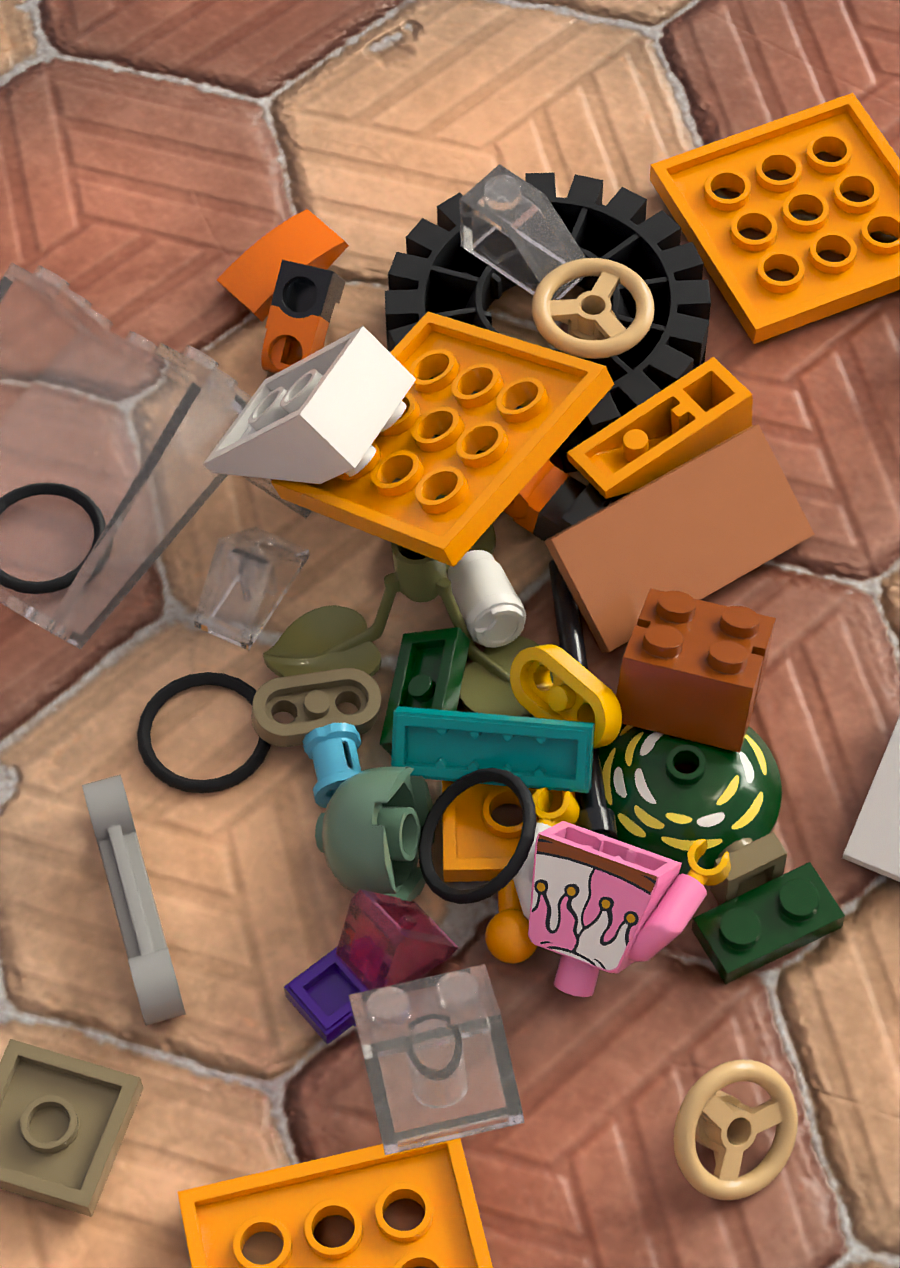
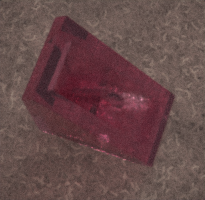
(390, 940)

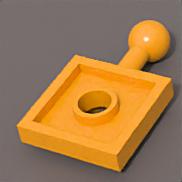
(479, 850)

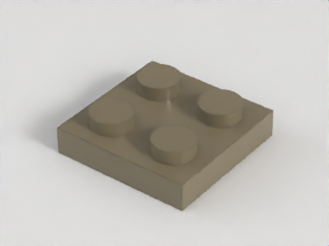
(61, 1125)

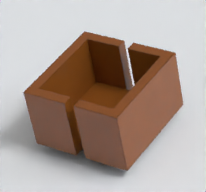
(694, 669)

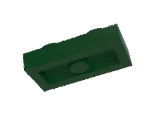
(427, 674)
(767, 922)

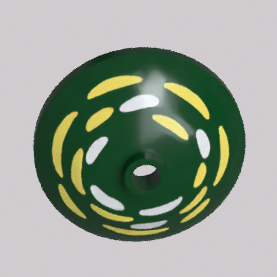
(669, 810)

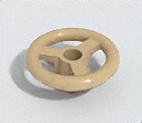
(591, 323)
(731, 1127)

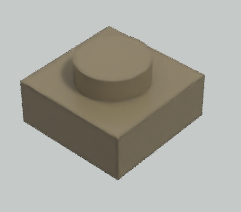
(751, 866)

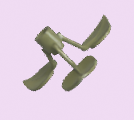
(340, 639)

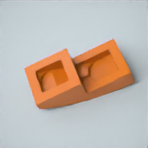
(298, 240)

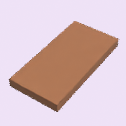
(680, 534)

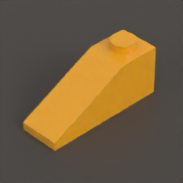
(665, 430)

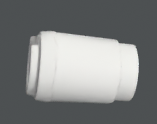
(486, 599)

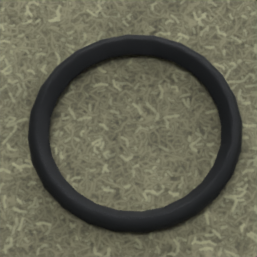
(59, 490)
(179, 782)
(516, 861)

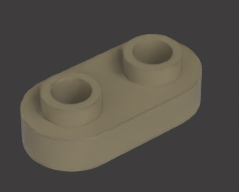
(313, 704)

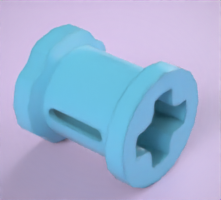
(332, 758)

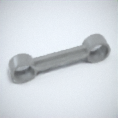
(133, 900)

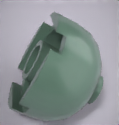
(375, 831)

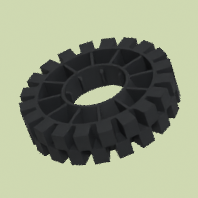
(456, 284)

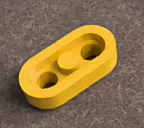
(571, 696)

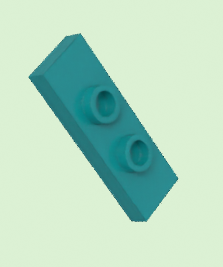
(457, 743)

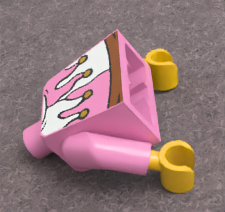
(602, 897)

